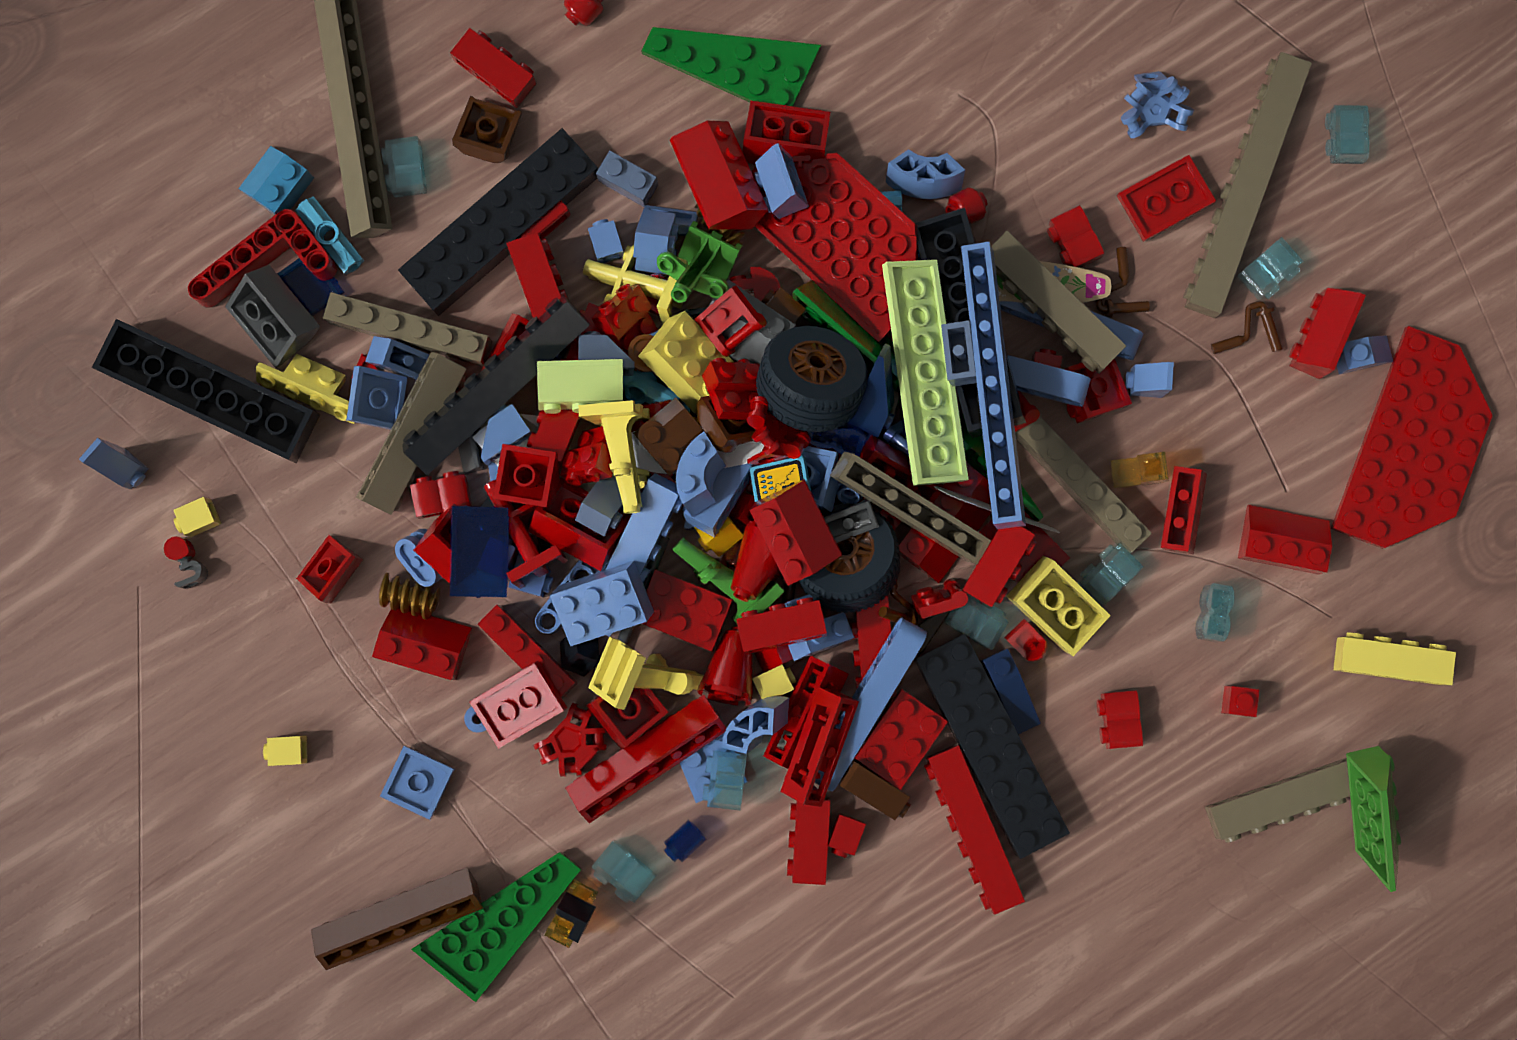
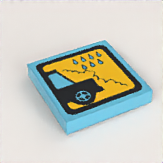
(777, 475)

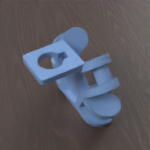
(1154, 106)

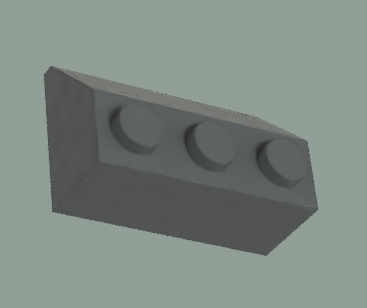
(271, 315)
(754, 345)

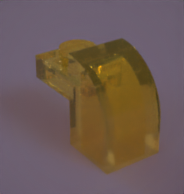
(1141, 470)
(559, 927)

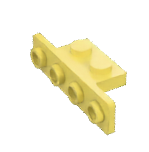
(308, 383)

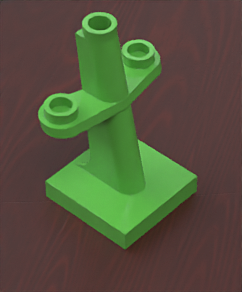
(708, 266)
(711, 570)

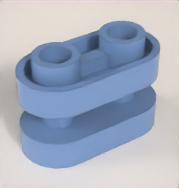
(415, 565)

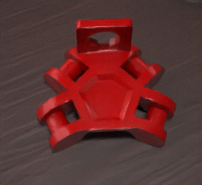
(773, 434)
(570, 741)

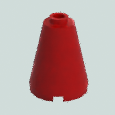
(754, 565)
(729, 672)

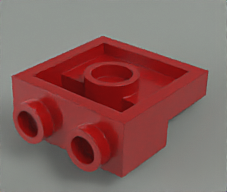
(625, 316)
(731, 387)
(1104, 393)
(589, 460)

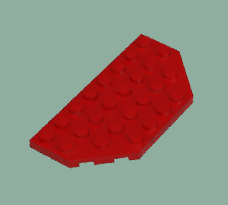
(844, 238)
(1416, 444)

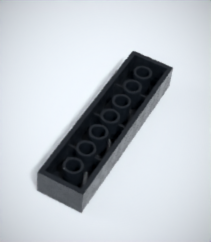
(479, 236)
(941, 240)
(206, 391)
(991, 746)

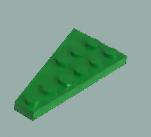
(736, 64)
(481, 943)

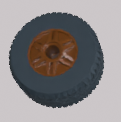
(812, 378)
(863, 571)

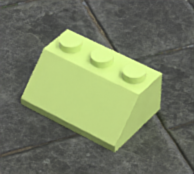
(578, 383)

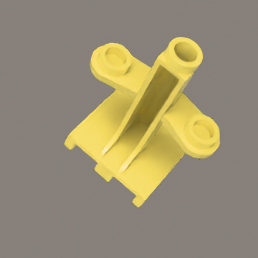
(651, 286)
(617, 423)
(624, 669)

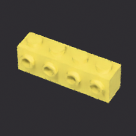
(1394, 661)

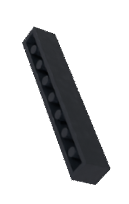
(494, 385)

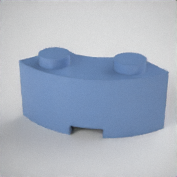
(925, 176)
(697, 474)
(759, 719)

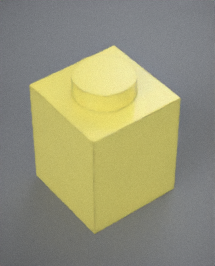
(196, 517)
(775, 682)
(286, 750)

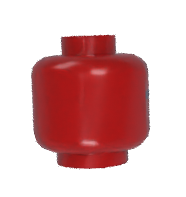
(583, 11)
(972, 201)

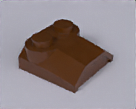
(486, 130)
(723, 433)
(669, 434)

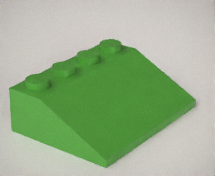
(1375, 812)

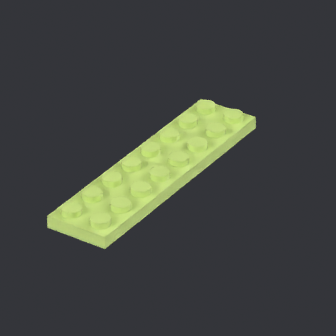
(925, 393)

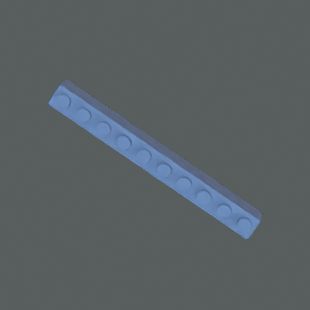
(993, 386)

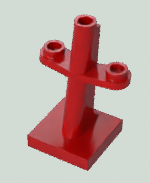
(533, 559)

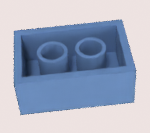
(602, 603)

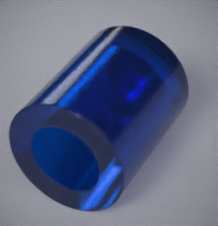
(684, 841)

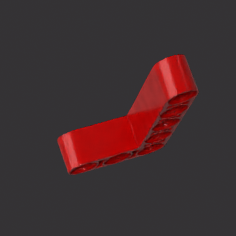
(261, 256)

